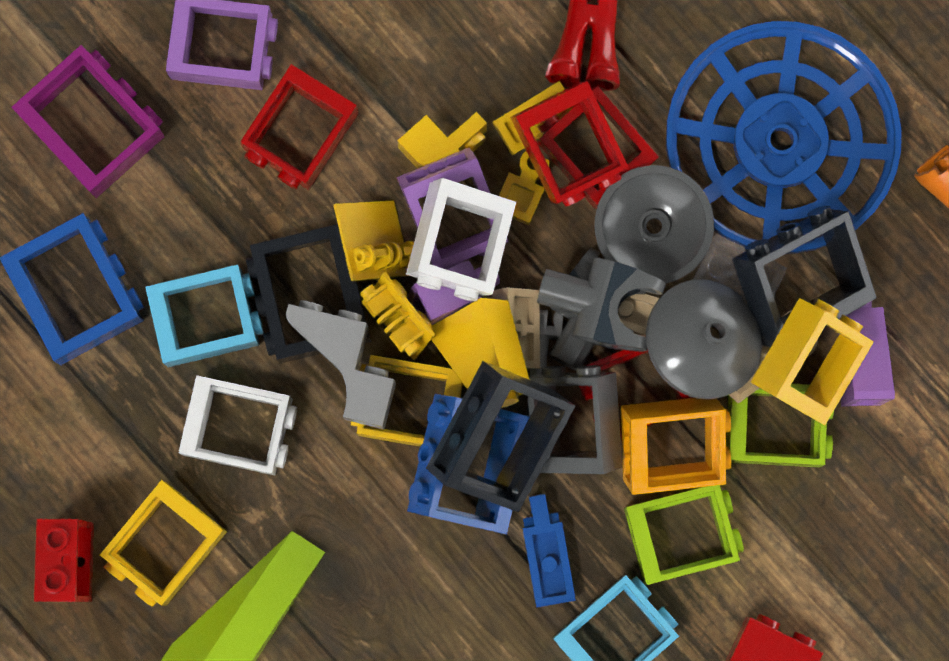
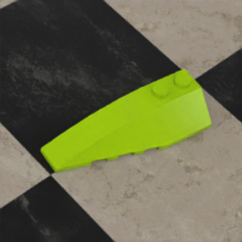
(252, 609)

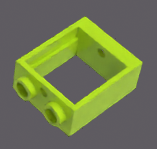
(820, 443)
(642, 542)

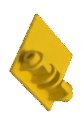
(372, 240)
(409, 327)

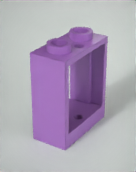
(181, 38)
(454, 168)

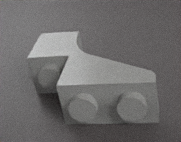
(342, 343)

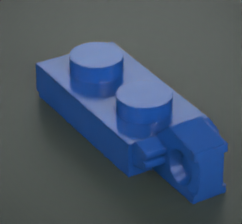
(547, 555)

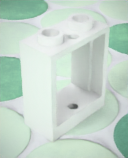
(471, 200)
(198, 417)

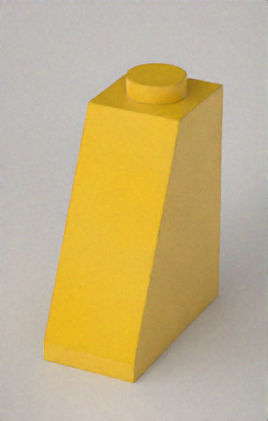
(481, 334)

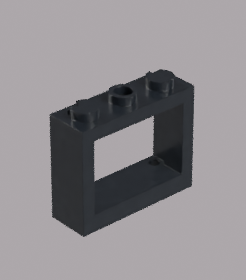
(845, 253)
(266, 301)
(474, 421)

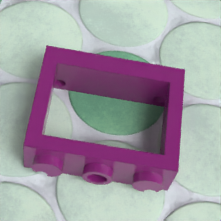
(120, 90)

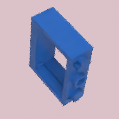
(110, 267)
(426, 489)

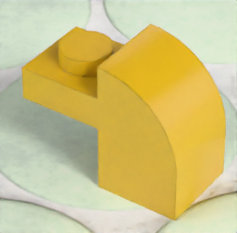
(427, 143)

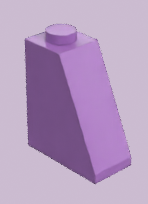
(874, 379)

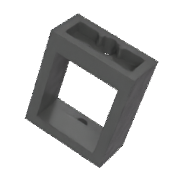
(606, 417)

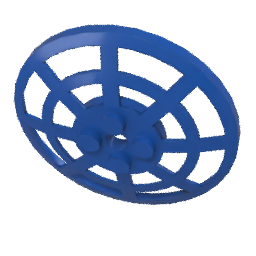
(788, 114)

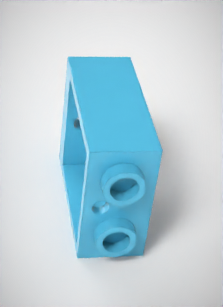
(165, 327)
(638, 594)

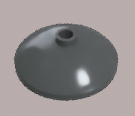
(659, 195)
(688, 353)

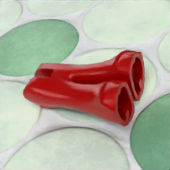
(568, 58)

